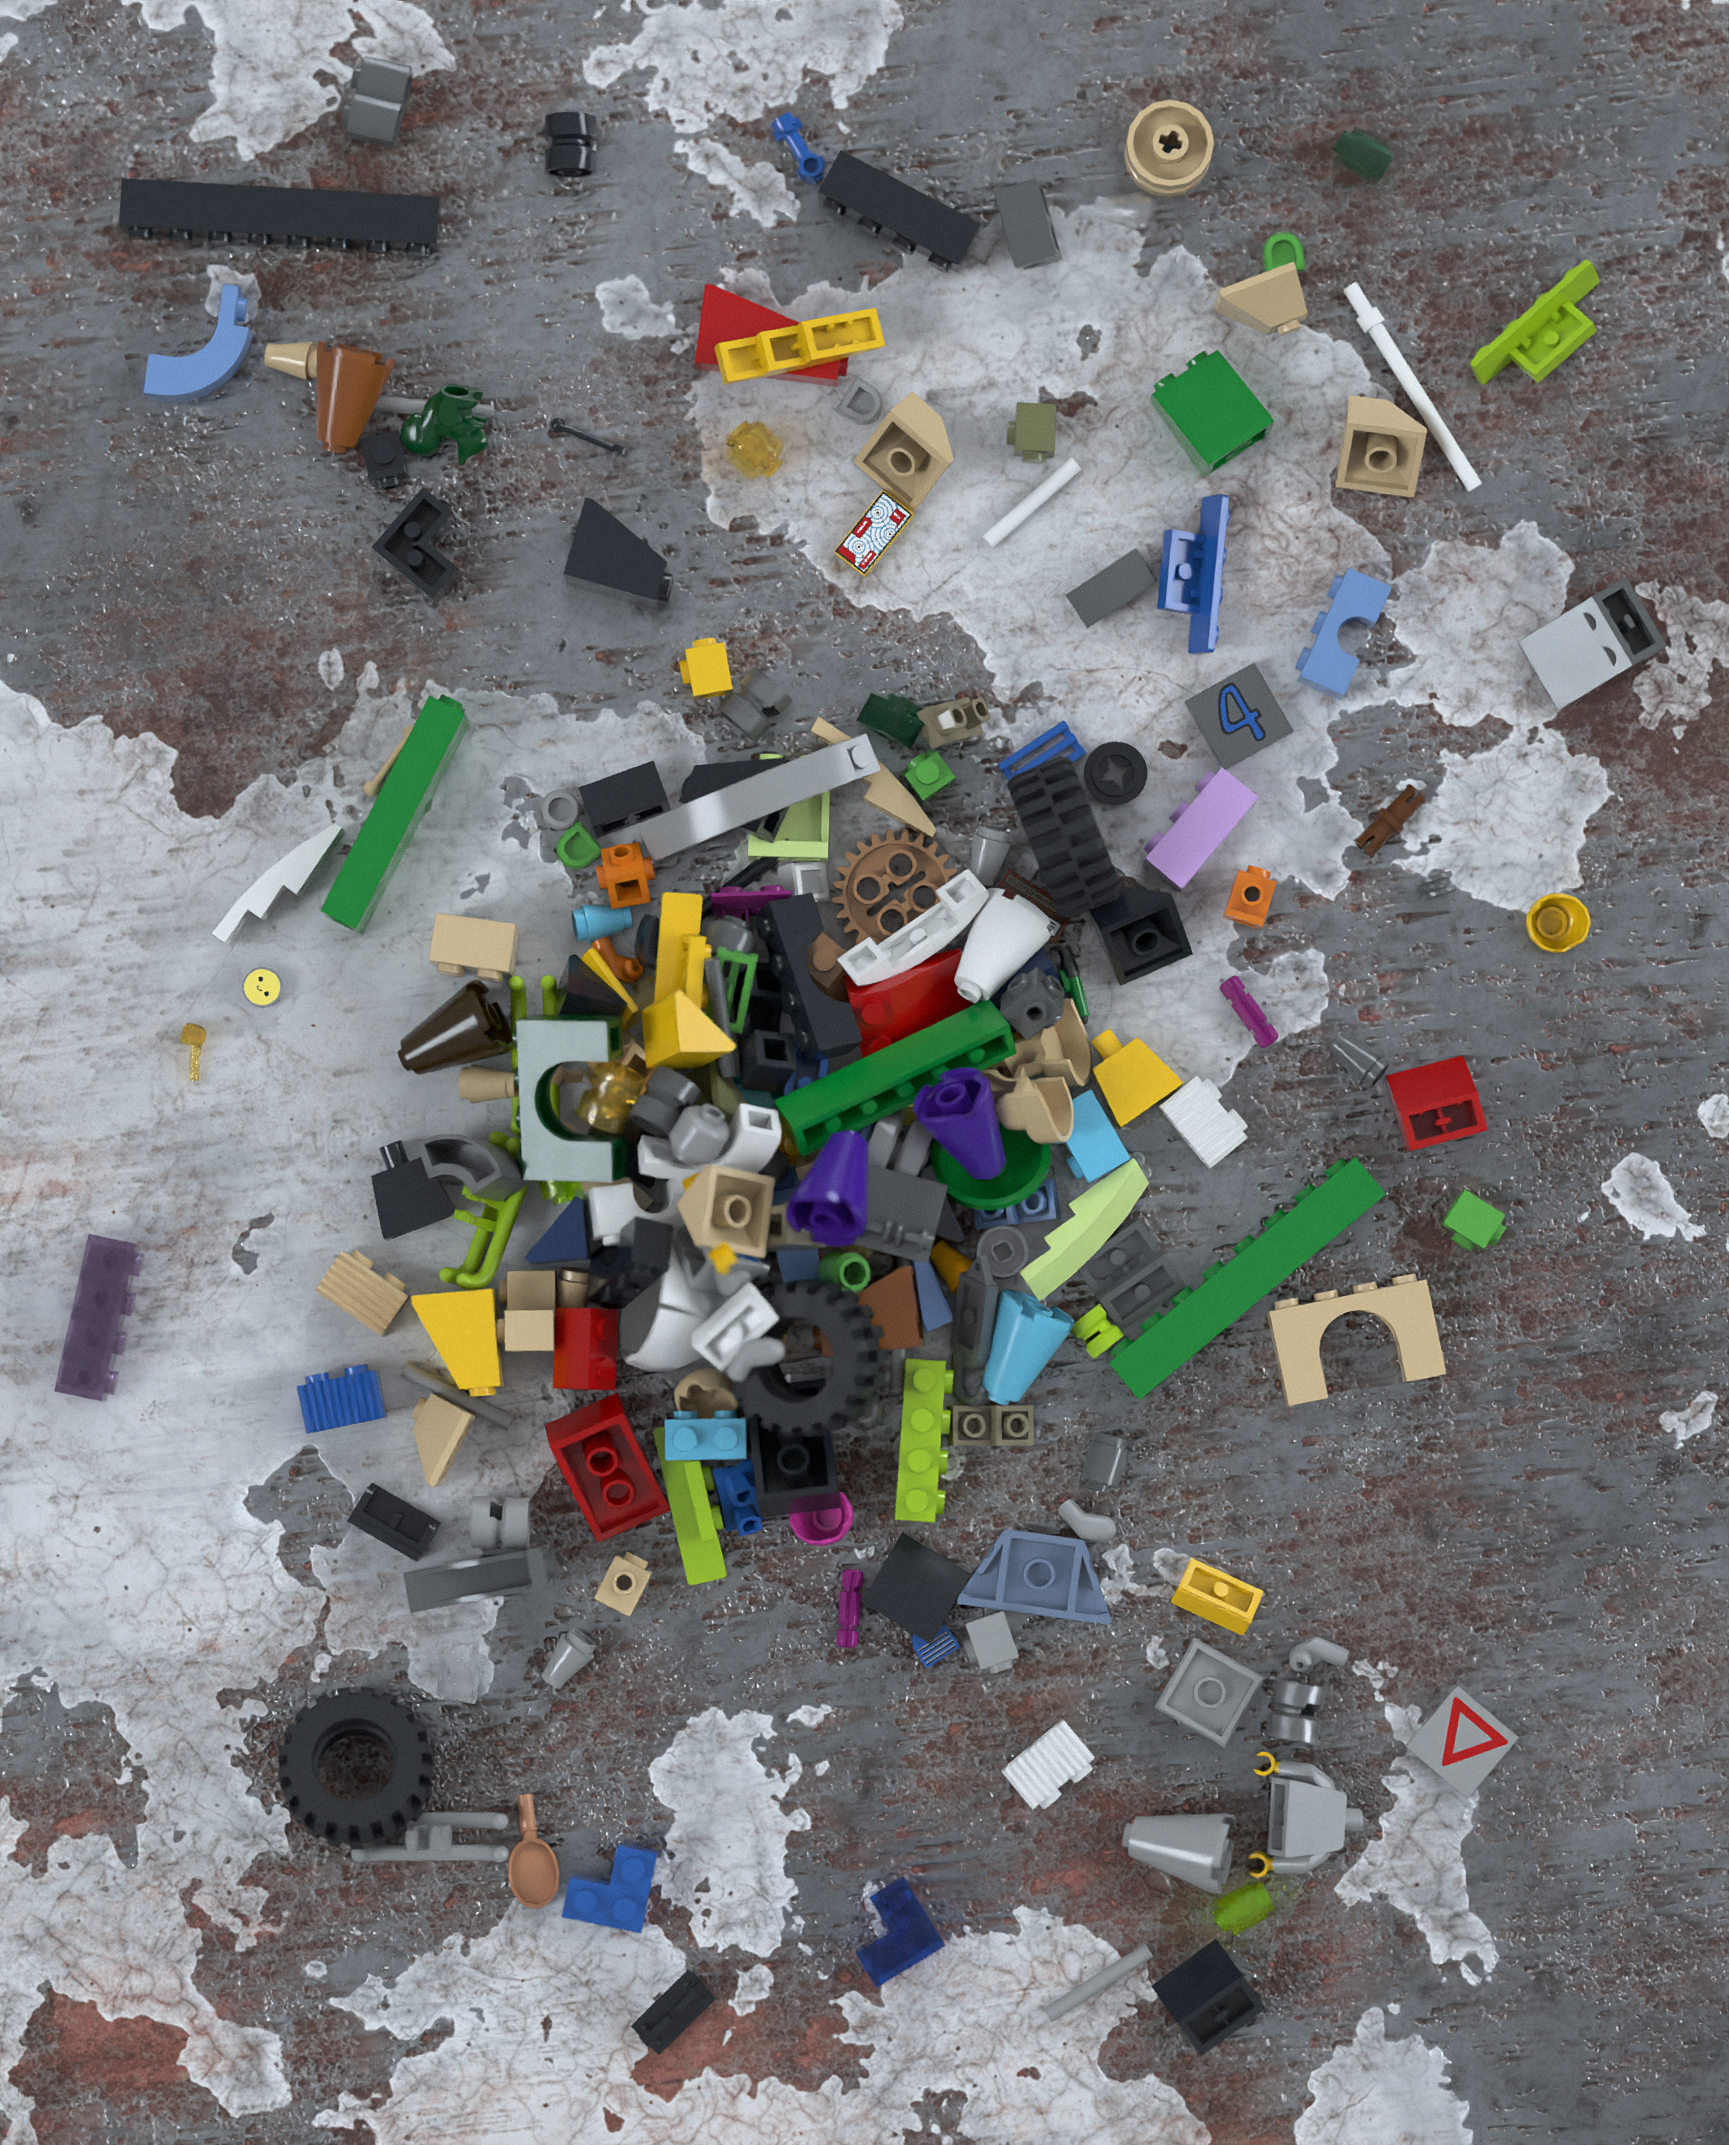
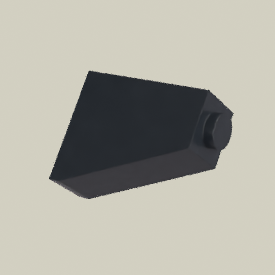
(716, 776)

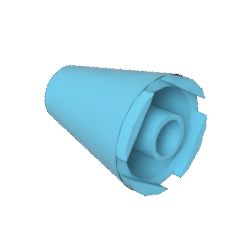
(1021, 1344)

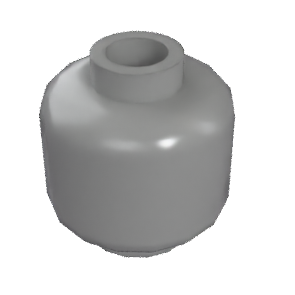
(699, 1135)

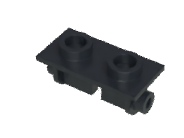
(673, 2012)

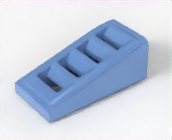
(932, 1300)

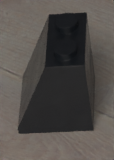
(615, 561)

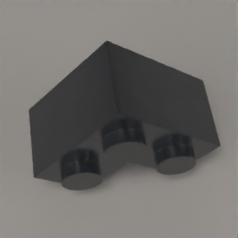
(410, 545)

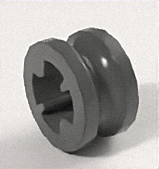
(1437, 885)

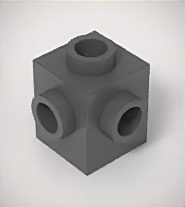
(1032, 1002)

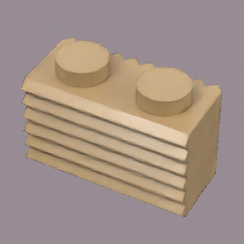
(363, 1292)

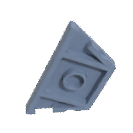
(1038, 1577)

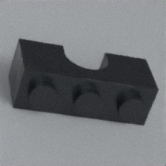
(764, 1052)
(627, 1270)

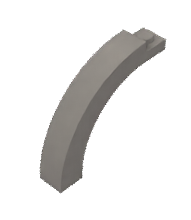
(758, 796)

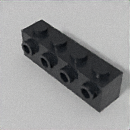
(898, 212)

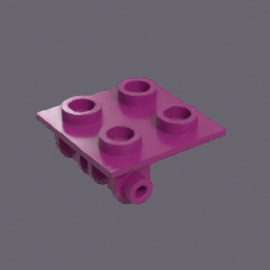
(737, 903)

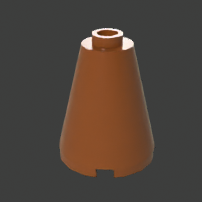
(347, 392)

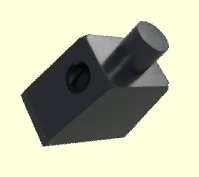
(406, 1194)

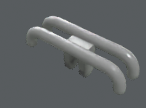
(432, 1840)

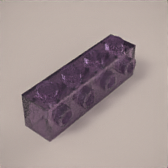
(98, 1318)

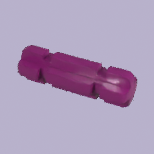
(1249, 1011)
(849, 1608)

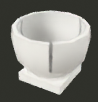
(660, 1322)

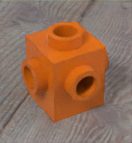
(625, 875)

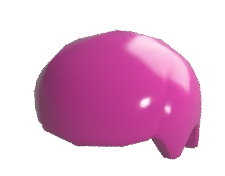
(823, 1526)

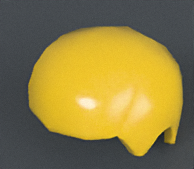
(1557, 922)

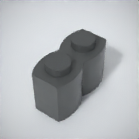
(378, 102)

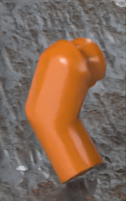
(624, 968)

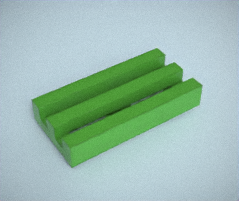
(736, 957)

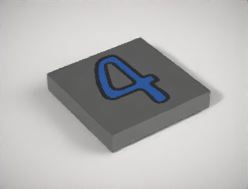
(1239, 716)

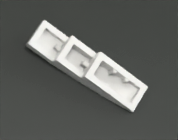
(290, 873)

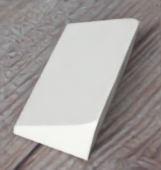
(736, 1321)

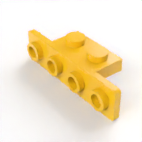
(681, 949)

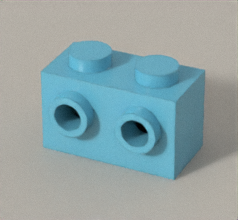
(1093, 1141)
(706, 1438)

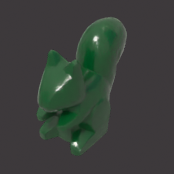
(447, 416)

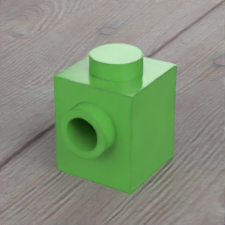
(1473, 1222)

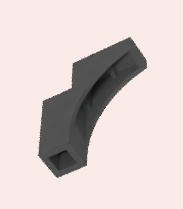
(480, 1578)

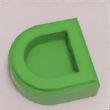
(1281, 250)
(578, 848)

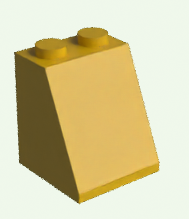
(465, 1336)

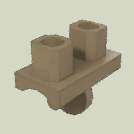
(953, 721)

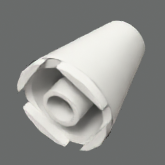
(999, 944)

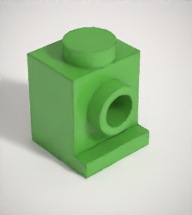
(927, 776)

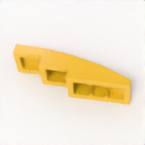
(799, 346)

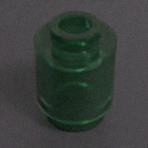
(1363, 154)

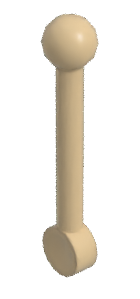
(372, 787)

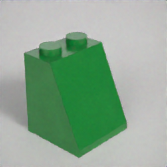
(1211, 412)

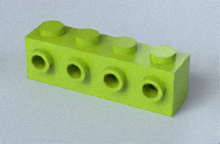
(920, 1440)

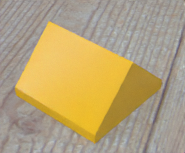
(681, 1034)

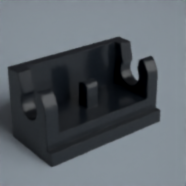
(625, 799)
(394, 1522)

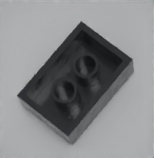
(794, 1471)

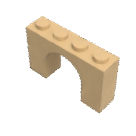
(1402, 1307)

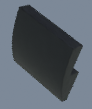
(916, 1588)

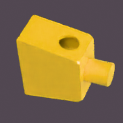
(1130, 1077)

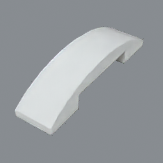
(921, 937)

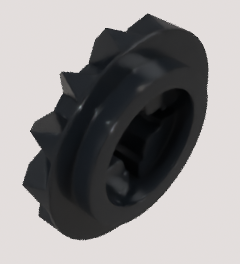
(1121, 755)

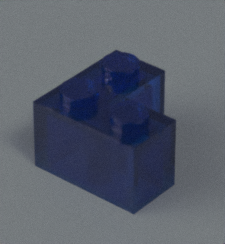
(909, 1934)

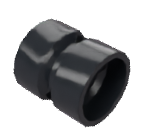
(570, 142)

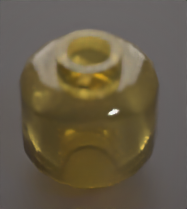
(754, 450)

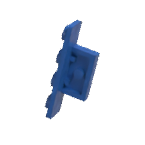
(1194, 572)

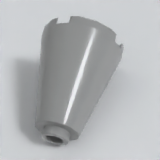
(1184, 1846)

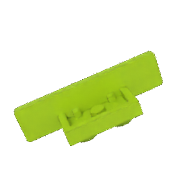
(1543, 333)
(693, 1515)

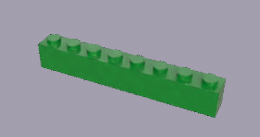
(1246, 1278)

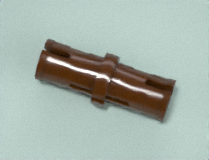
(1390, 821)

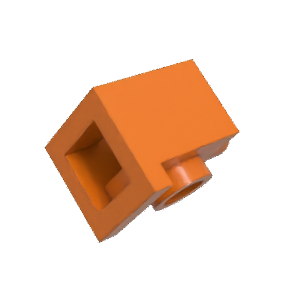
(1239, 908)

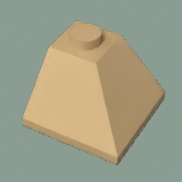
(1266, 301)
(1379, 448)
(907, 452)
(439, 1434)

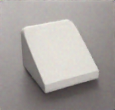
(805, 878)

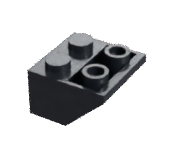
(1208, 1997)

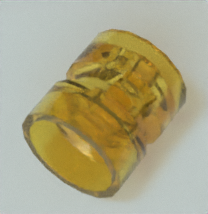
(611, 1092)

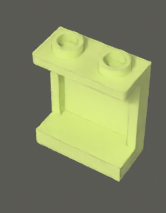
(804, 826)

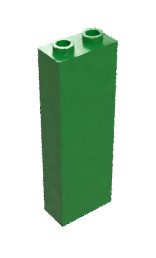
(396, 813)

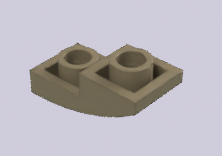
(991, 1425)

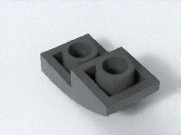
(1111, 588)

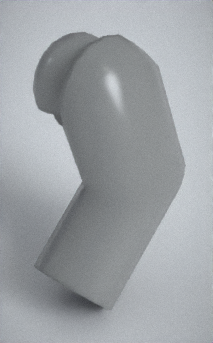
(1087, 1525)

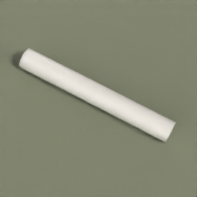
(1031, 503)

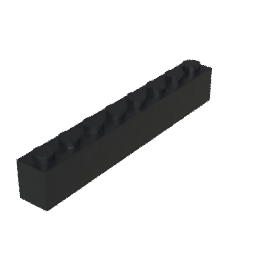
(280, 215)

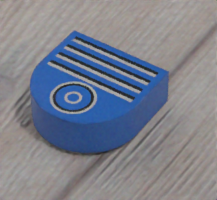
(941, 1646)

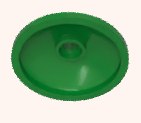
(1019, 1178)

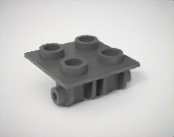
(901, 1213)

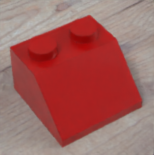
(585, 1348)

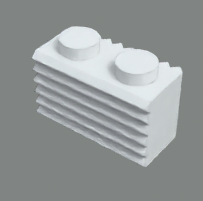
(1204, 1121)
(1048, 1765)

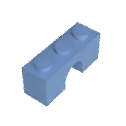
(1354, 600)

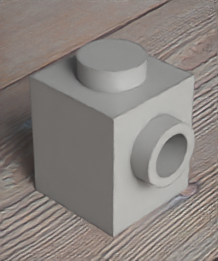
(990, 1642)

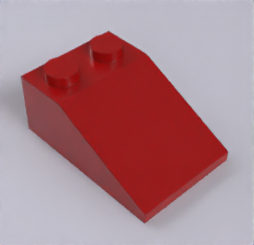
(906, 1001)
(606, 1467)

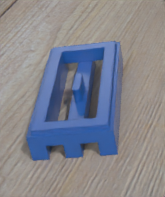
(1070, 740)

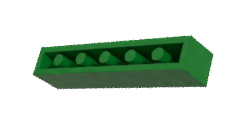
(893, 1076)

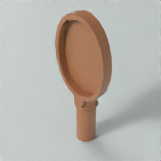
(532, 1863)

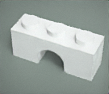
(614, 1206)

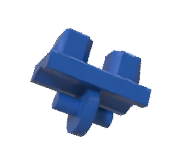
(738, 1498)

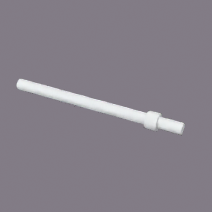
(1371, 321)

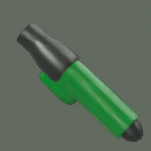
(1070, 981)

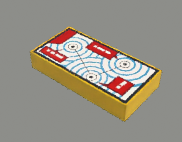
(873, 533)

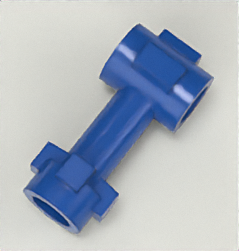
(810, 165)

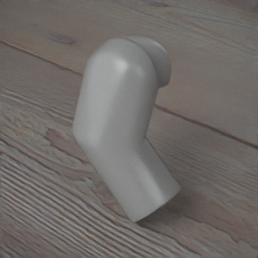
(755, 1353)
(1314, 1651)

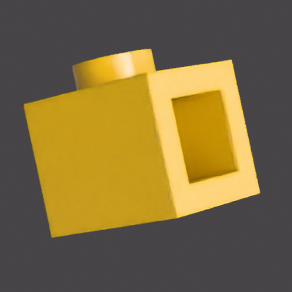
(706, 669)

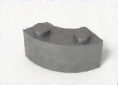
(480, 1165)

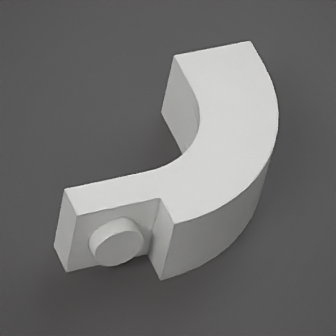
(749, 1148)

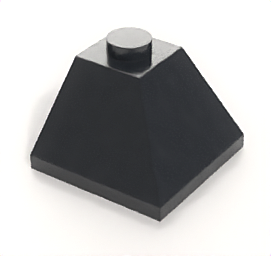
(1140, 932)

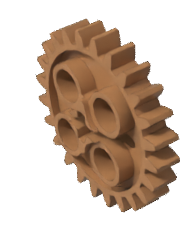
(874, 865)

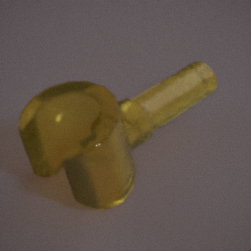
(193, 1036)

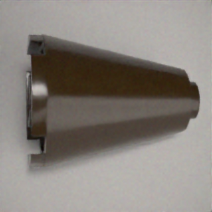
(457, 1033)

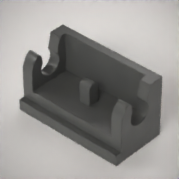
(1028, 225)

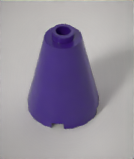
(964, 1120)
(834, 1192)

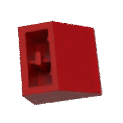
(1436, 1103)

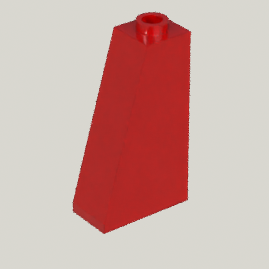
(732, 318)

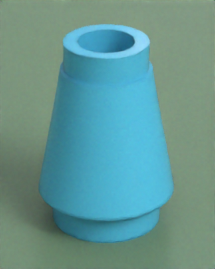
(599, 921)

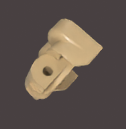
(1043, 1104)

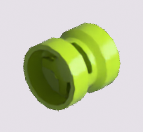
(1090, 1324)

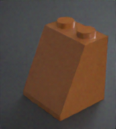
(895, 1309)

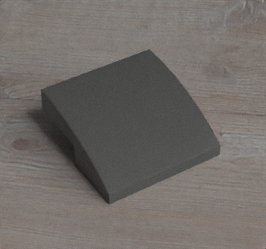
(1130, 1274)

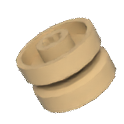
(1173, 125)

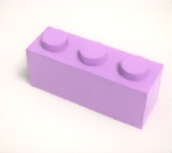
(1199, 828)

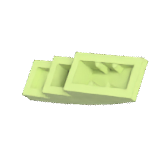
(1096, 1218)

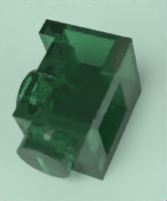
(892, 719)

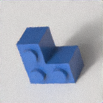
(615, 1902)

